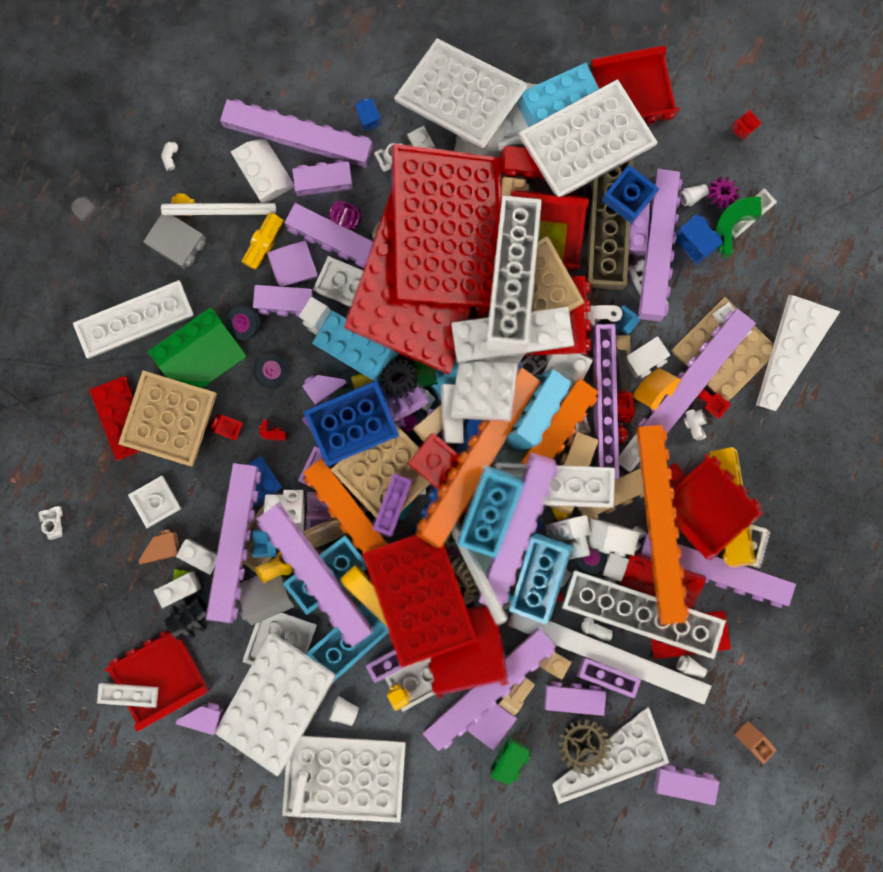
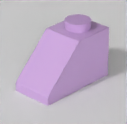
(322, 387)
(204, 718)

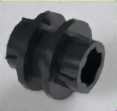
(186, 619)

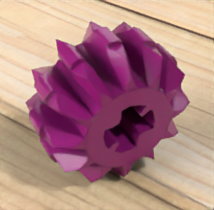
(720, 186)
(345, 214)

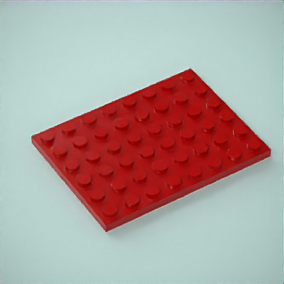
(445, 225)
(407, 327)

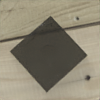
(622, 371)

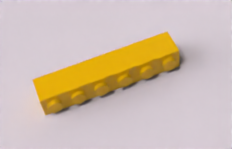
(740, 550)

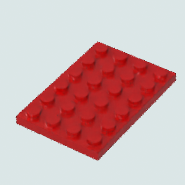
(419, 599)

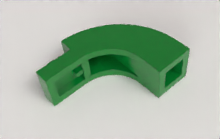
(741, 210)

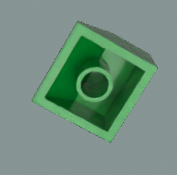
(509, 761)

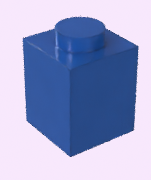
(368, 113)

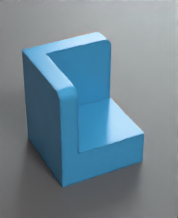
(628, 321)
(263, 545)

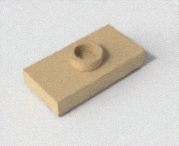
(324, 532)

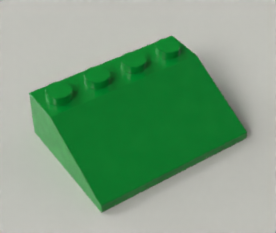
(198, 351)

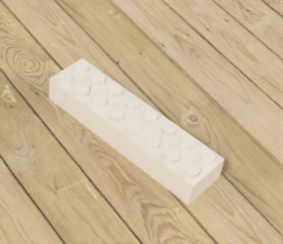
(514, 274)
(639, 614)

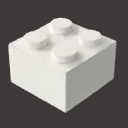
(612, 537)

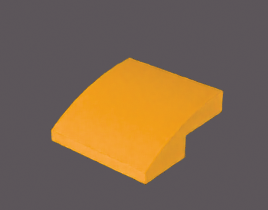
(655, 387)

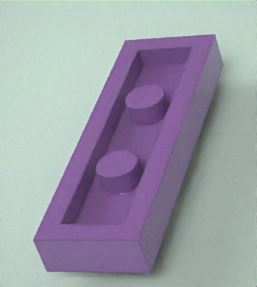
(392, 504)

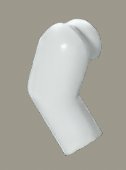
(166, 155)

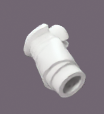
(595, 630)

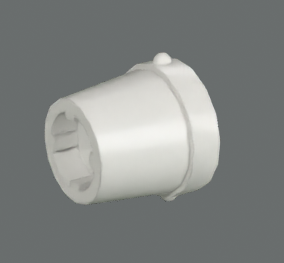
(343, 711)

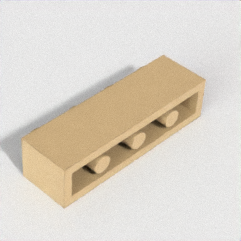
(579, 454)
(624, 490)

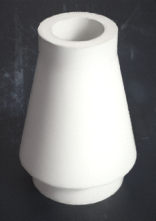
(693, 194)
(690, 667)

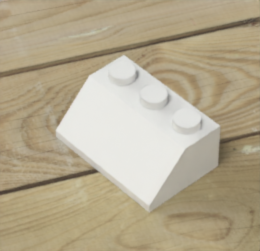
(262, 169)

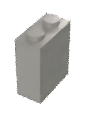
(175, 240)
(262, 599)

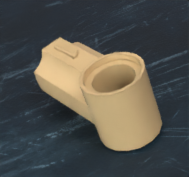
(515, 699)

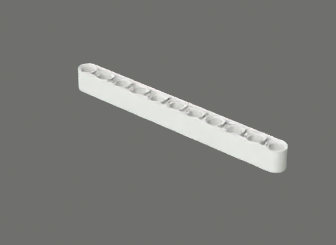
(615, 658)

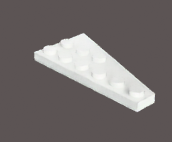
(797, 338)
(634, 751)

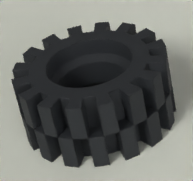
(395, 370)

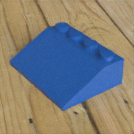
(352, 423)

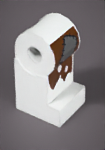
(605, 314)

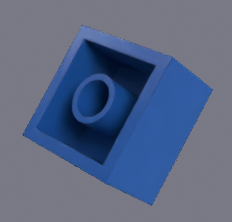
(630, 194)
(698, 239)

